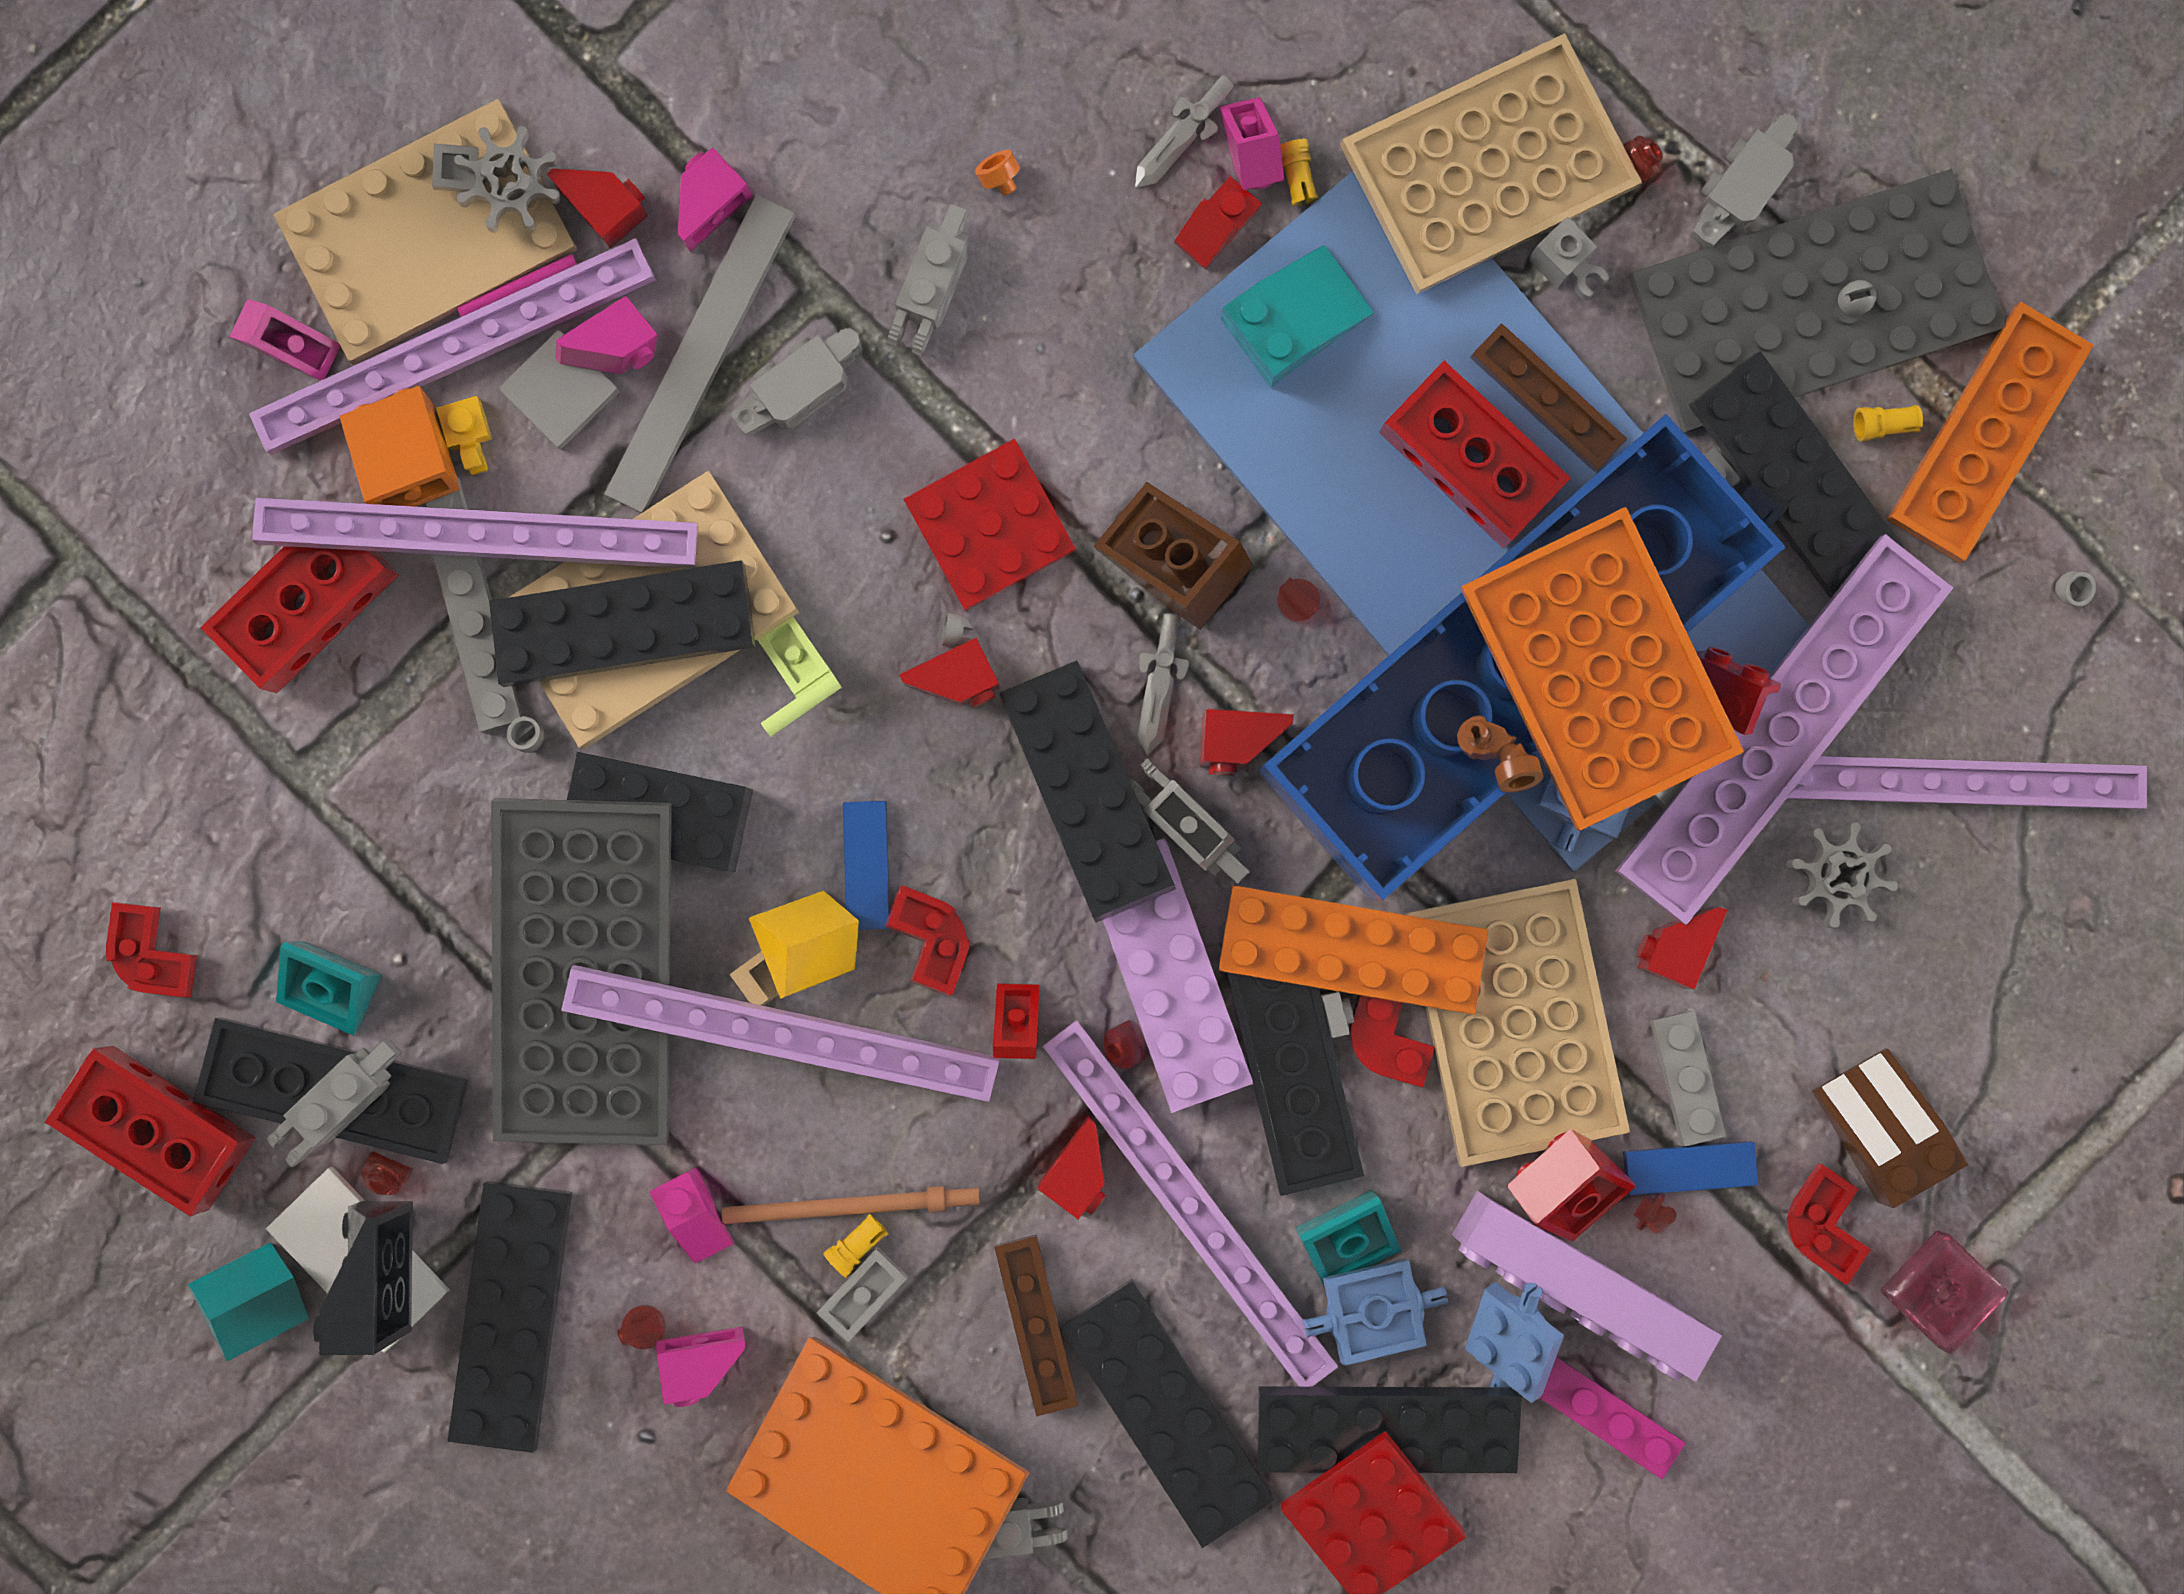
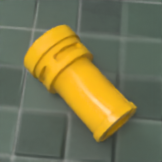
(1296, 165)
(1877, 422)
(859, 1242)

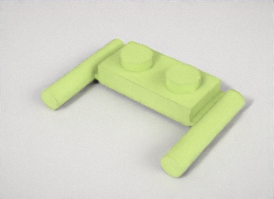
(800, 668)

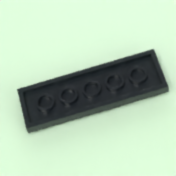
(1777, 443)
(622, 623)
(1087, 791)
(270, 1071)
(1296, 1083)
(509, 1316)
(1167, 1413)
(1431, 1425)

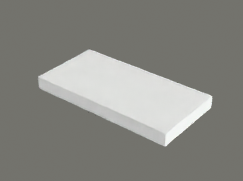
(314, 1238)

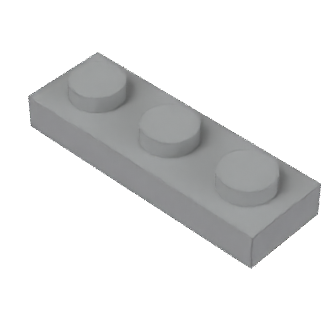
(1687, 1078)

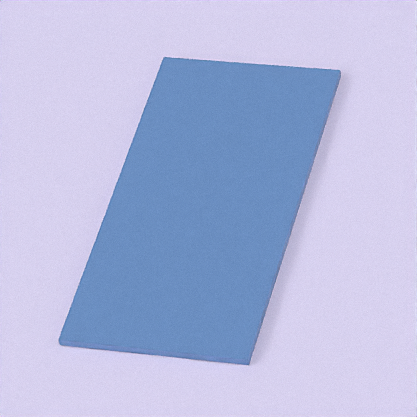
(1347, 495)

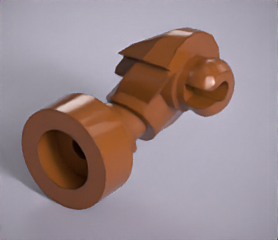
(1488, 741)

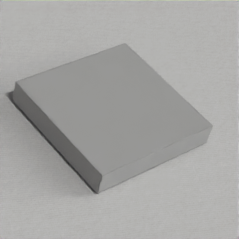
(556, 395)

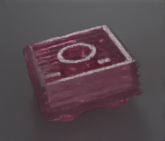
(1971, 1290)

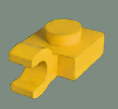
(464, 429)

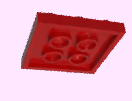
(989, 525)
(1373, 1518)

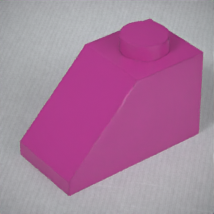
(1252, 143)
(708, 197)
(285, 339)
(609, 340)
(691, 1215)
(696, 1364)

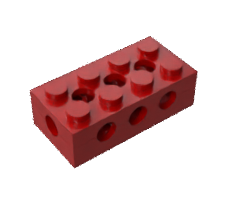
(1482, 427)
(302, 632)
(124, 1139)

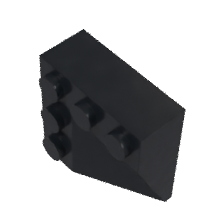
(373, 1289)

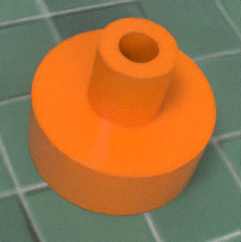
(998, 171)

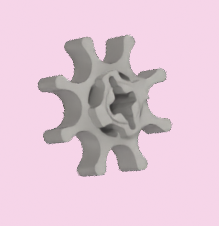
(499, 162)
(1856, 883)

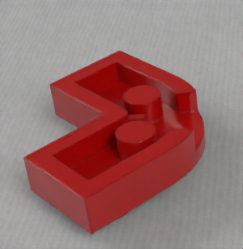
(942, 934)
(134, 957)
(1381, 1049)
(1813, 1226)

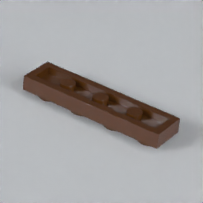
(1548, 397)
(1036, 1325)

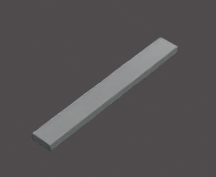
(700, 354)

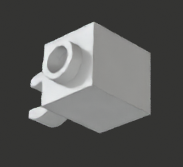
(1565, 256)

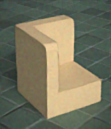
(755, 980)

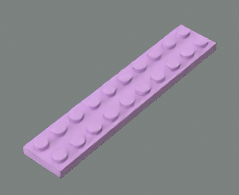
(1820, 690)

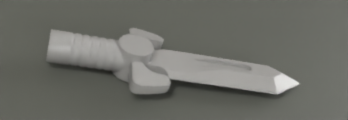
(1182, 133)
(1159, 685)

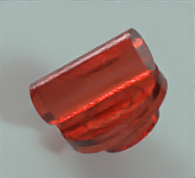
(1645, 156)
(1298, 599)
(1123, 1046)
(384, 1174)
(1654, 1214)
(642, 1327)

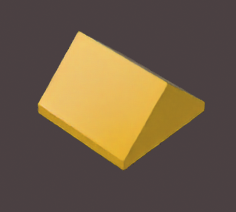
(806, 942)

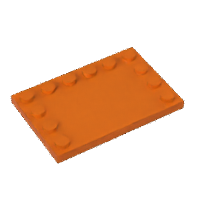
(1601, 669)
(875, 1478)

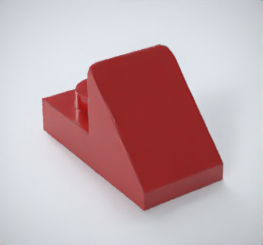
(1217, 222)
(1016, 1021)

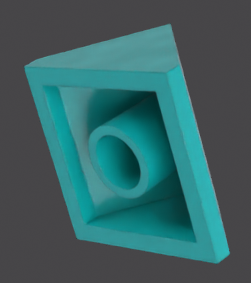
(324, 985)
(1349, 1236)
(249, 1301)

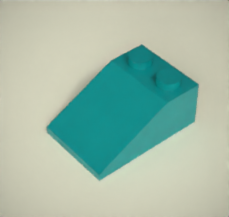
(1295, 314)

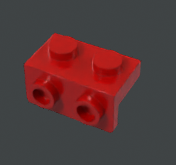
(1738, 687)

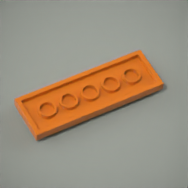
(1990, 432)
(1353, 949)

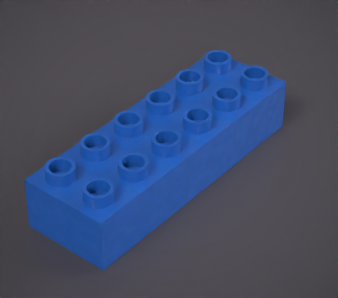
(1384, 763)

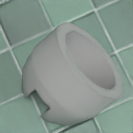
(1859, 306)
(2081, 583)
(953, 630)
(523, 729)

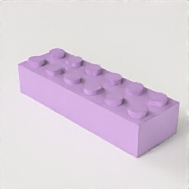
(1177, 997)
(1593, 1291)

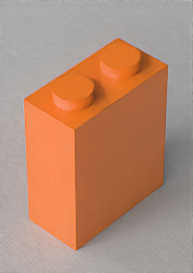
(400, 450)

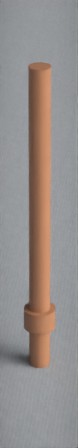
(934, 1199)

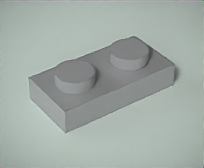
(862, 1294)

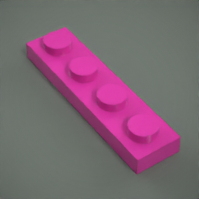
(1611, 1419)

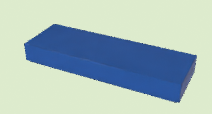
(866, 863)
(1691, 1167)

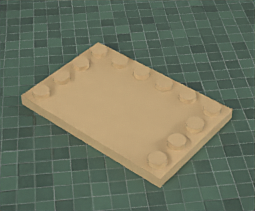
(1490, 163)
(403, 256)
(606, 700)
(1539, 1036)

